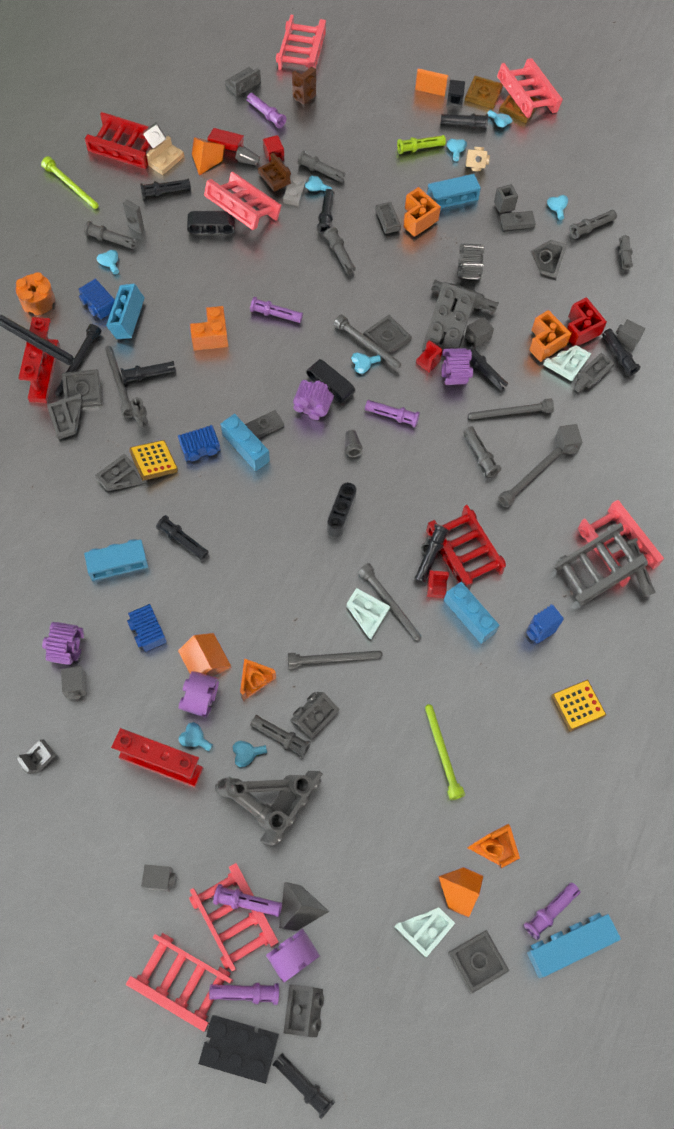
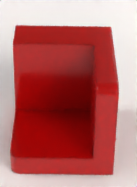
(273, 145)
(430, 356)
(437, 584)

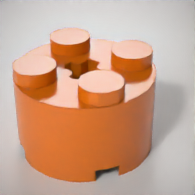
(35, 293)

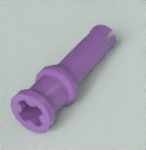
(270, 113)
(268, 308)
(401, 414)
(237, 899)
(546, 916)
(254, 993)

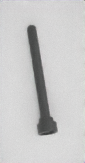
(342, 323)
(545, 406)
(126, 407)
(507, 497)
(368, 573)
(296, 660)

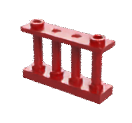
(117, 151)
(38, 365)
(454, 562)
(158, 757)

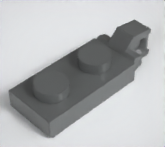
(593, 372)

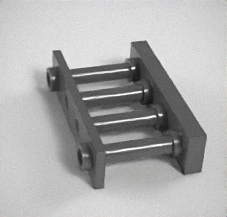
(601, 583)

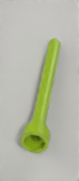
(50, 165)
(455, 790)

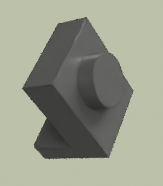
(36, 757)

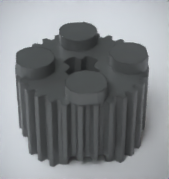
(470, 261)

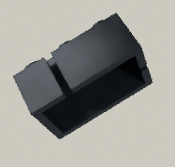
(239, 1049)

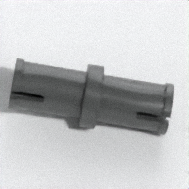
(625, 252)
(139, 412)

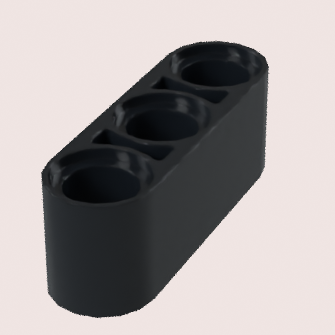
(210, 222)
(336, 383)
(339, 517)

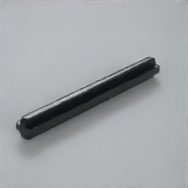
(36, 340)

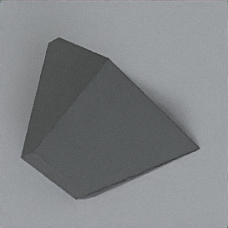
(549, 257)
(299, 907)

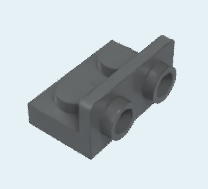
(243, 80)
(314, 714)
(303, 1011)

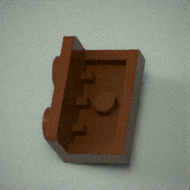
(304, 85)
(275, 173)

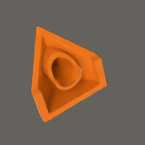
(206, 154)
(254, 678)
(497, 846)
(461, 890)

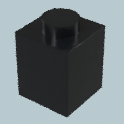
(455, 93)

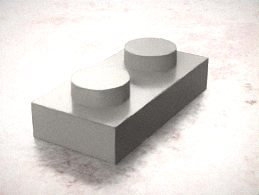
(295, 190)

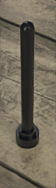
(92, 333)

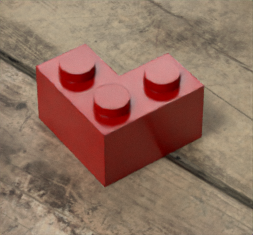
(586, 322)

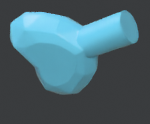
(500, 120)
(456, 147)
(316, 184)
(558, 204)
(109, 259)
(363, 362)
(193, 737)
(246, 752)

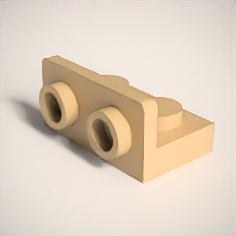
(164, 156)

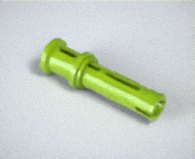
(413, 144)

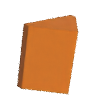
(432, 82)
(204, 655)

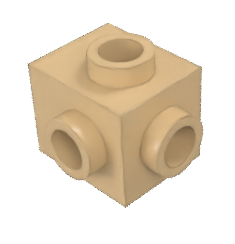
(472, 154)

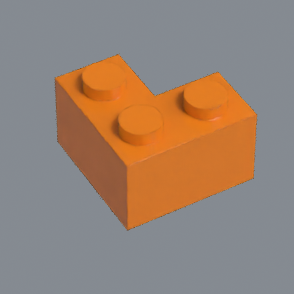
(421, 211)
(211, 333)
(550, 336)

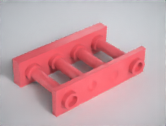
(313, 52)
(539, 82)
(236, 207)
(631, 530)
(266, 937)
(159, 996)

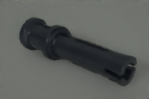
(472, 121)
(158, 188)
(325, 217)
(624, 358)
(479, 362)
(139, 373)
(175, 533)
(435, 543)
(311, 1093)

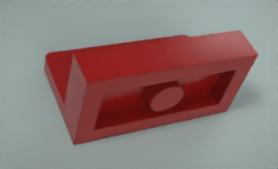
(229, 139)

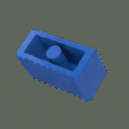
(97, 298)
(199, 443)
(544, 624)
(147, 628)

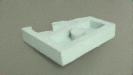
(568, 362)
(367, 611)
(426, 930)

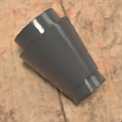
(246, 156)
(352, 444)

